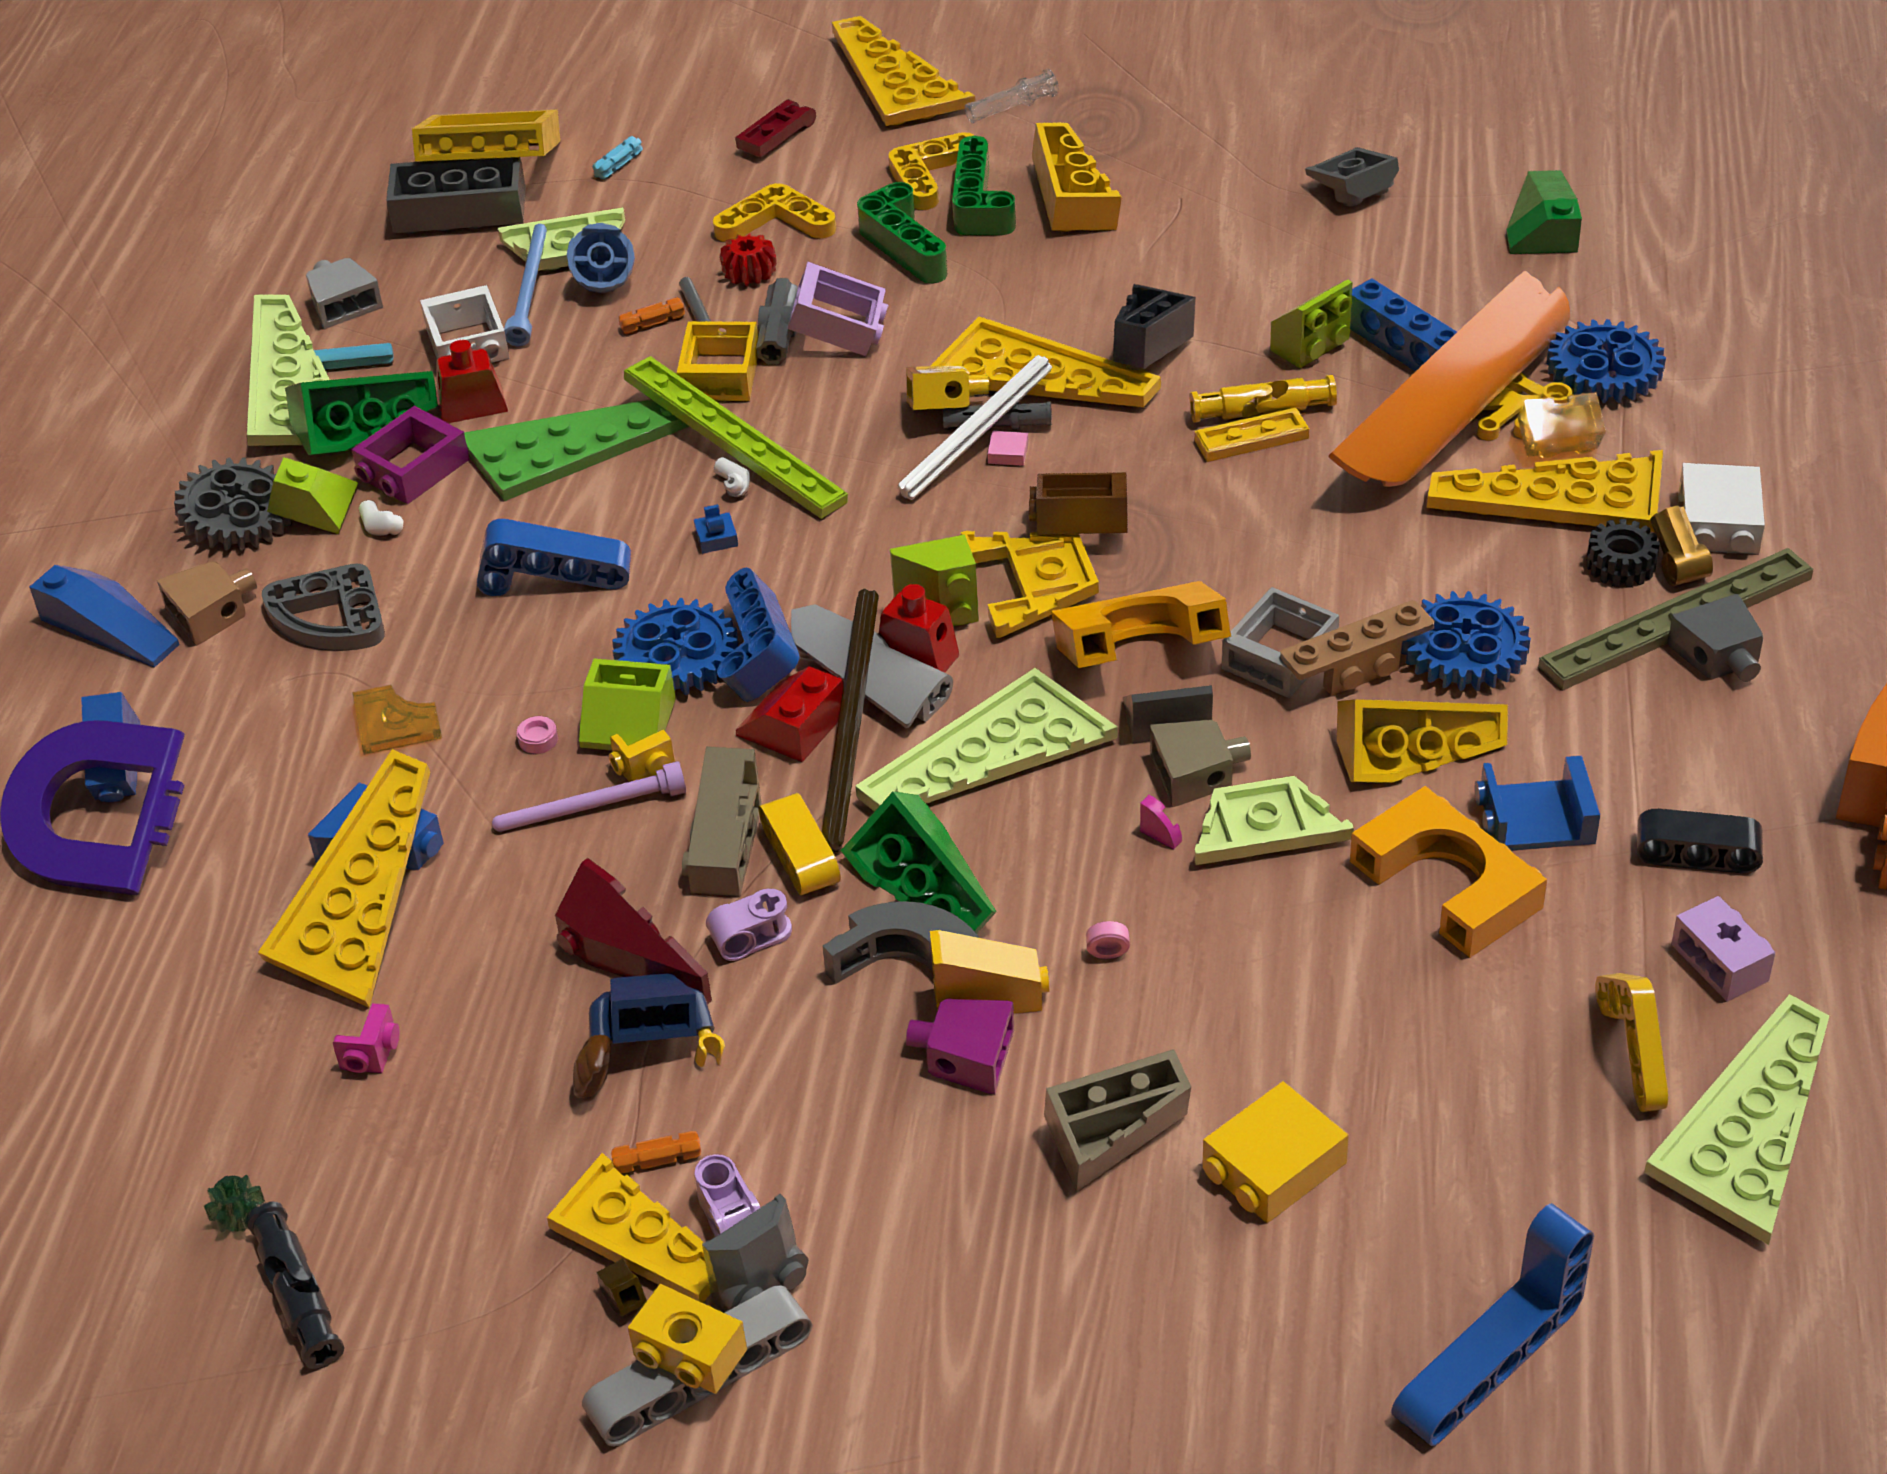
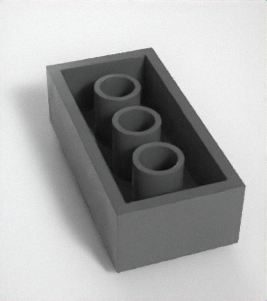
(455, 194)

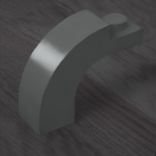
(888, 932)

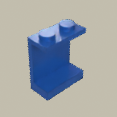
(1540, 812)

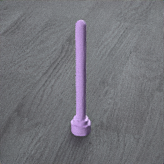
(667, 781)

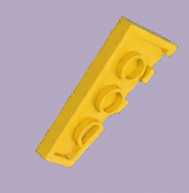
(621, 1222)

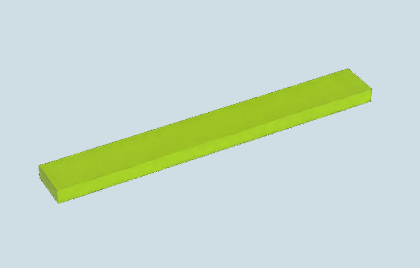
(736, 437)

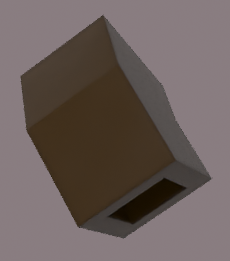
(621, 1288)

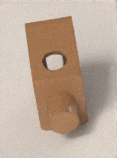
(205, 599)

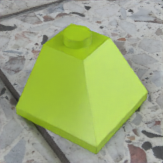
(311, 495)

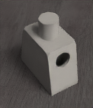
(342, 291)

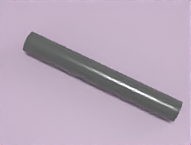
(694, 300)

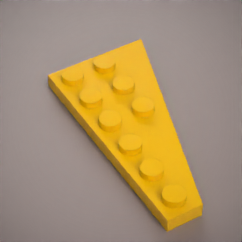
(896, 81)
(1075, 374)
(1557, 490)
(347, 903)

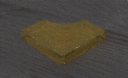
(393, 722)

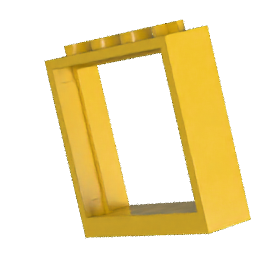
(485, 135)

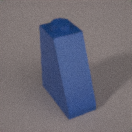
(108, 783)
(425, 843)

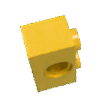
(672, 1318)

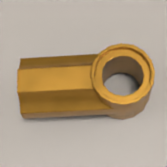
(1682, 555)

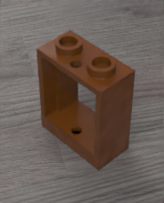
(1079, 503)

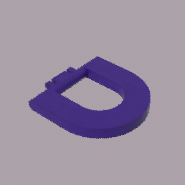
(61, 755)

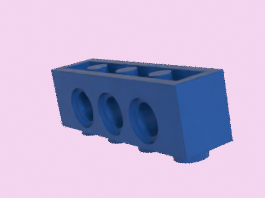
(1396, 324)

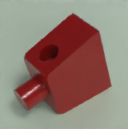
(467, 384)
(919, 628)

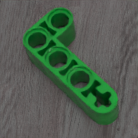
(974, 207)
(889, 224)

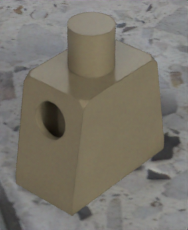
(1194, 758)

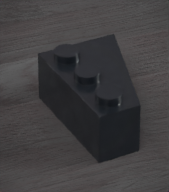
(1152, 326)

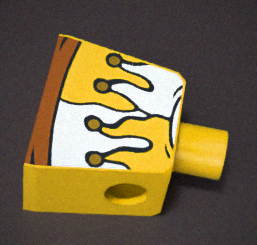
(927, 387)

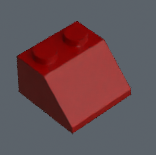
(795, 714)

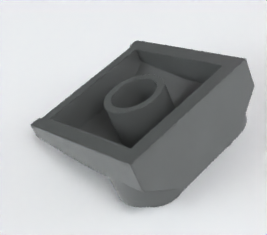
(1356, 174)
(754, 1256)

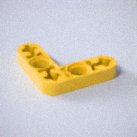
(920, 161)
(772, 202)
(1634, 1002)

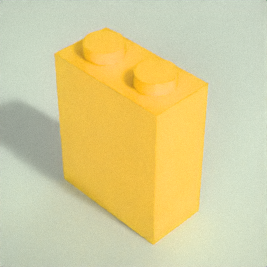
(1274, 1152)

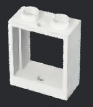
(475, 309)

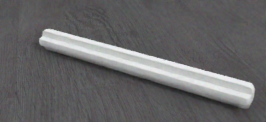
(974, 427)

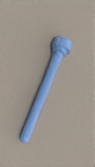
(518, 327)

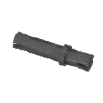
(1018, 415)

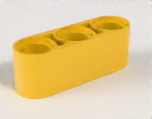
(799, 844)

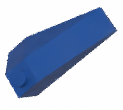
(101, 613)

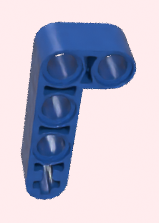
(549, 553)
(768, 643)

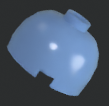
(600, 258)

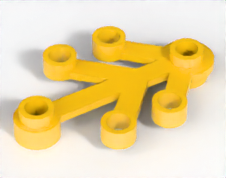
(1510, 403)

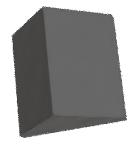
(1166, 707)

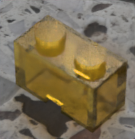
(1561, 427)

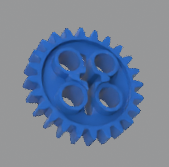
(1629, 356)
(681, 636)
(1469, 642)

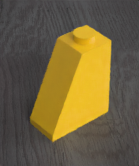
(986, 970)

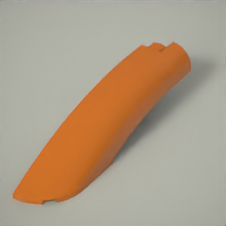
(1455, 384)

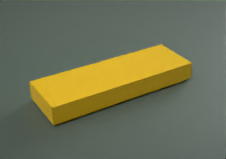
(1251, 434)

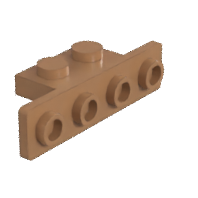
(1358, 650)

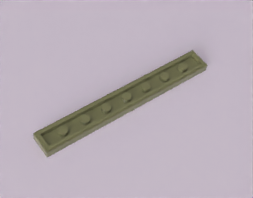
(1651, 628)

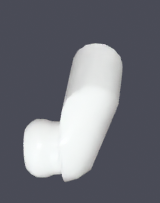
(737, 476)
(379, 522)

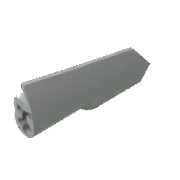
(894, 680)

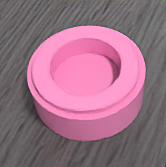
(537, 735)
(1107, 940)

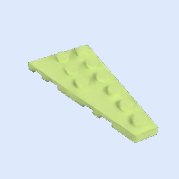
(1001, 736)

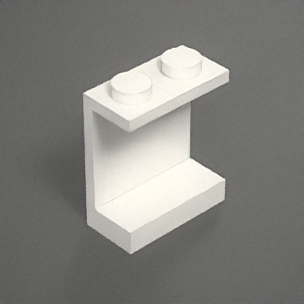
(1724, 506)

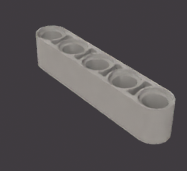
(645, 1397)

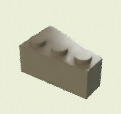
(723, 822)
(1115, 1113)

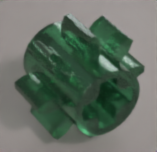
(232, 1201)

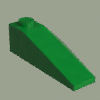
(1545, 216)
(347, 411)
(916, 860)

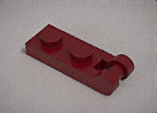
(775, 128)

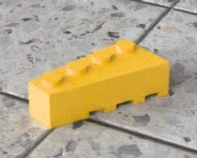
(1070, 183)

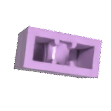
(1723, 948)

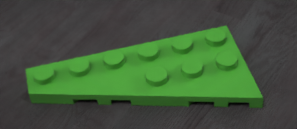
(547, 449)

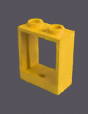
(720, 381)

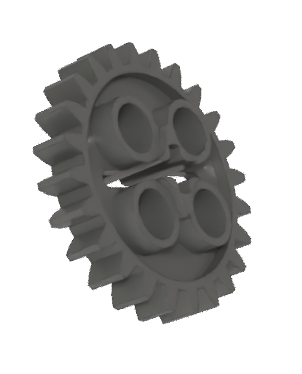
(229, 504)

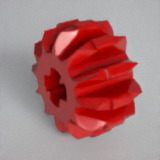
(748, 259)

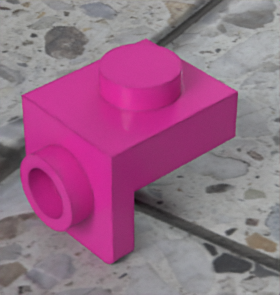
(373, 1046)

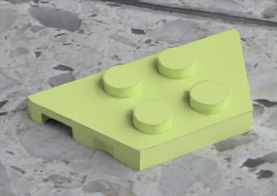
(558, 235)
(1265, 820)

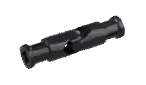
(294, 1285)

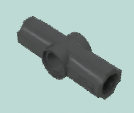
(774, 321)

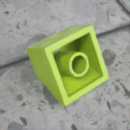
(944, 571)

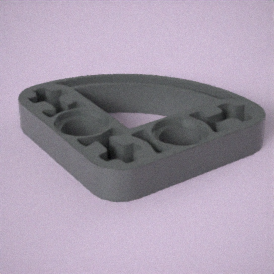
(282, 602)

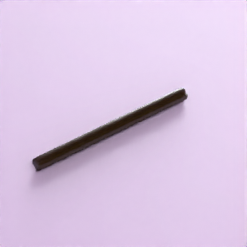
(850, 719)

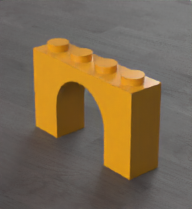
(1089, 630)
(1431, 828)

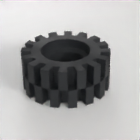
(1618, 567)

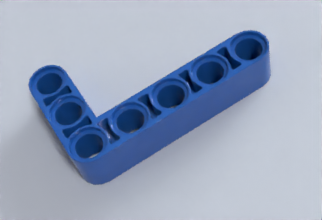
(1507, 1333)

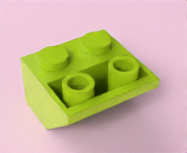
(1313, 326)
(625, 701)

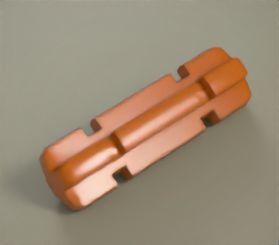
(651, 315)
(656, 1152)

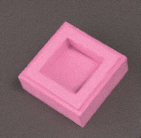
(1007, 448)

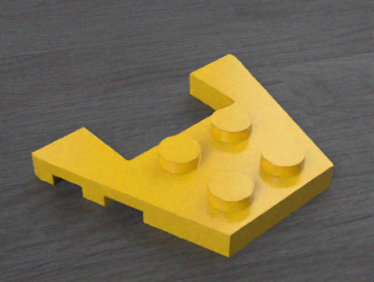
(1048, 569)

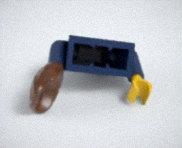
(642, 1011)

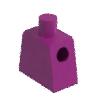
(966, 1041)

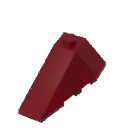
(617, 938)

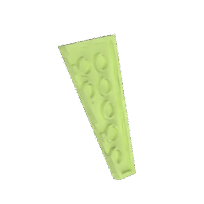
(279, 359)
(1743, 1131)

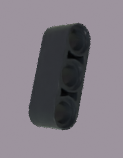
(1700, 840)

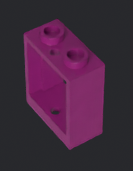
(444, 454)

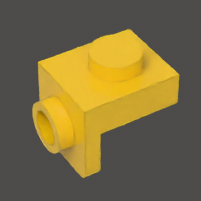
(642, 757)

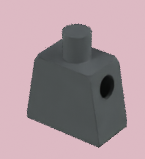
(1718, 638)

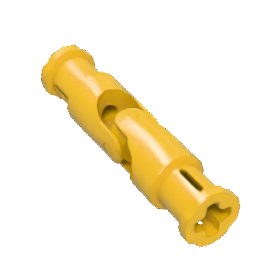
(1234, 400)

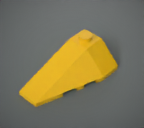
(1408, 737)

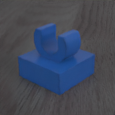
(715, 530)

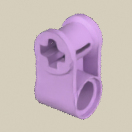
(747, 926)
(726, 1202)

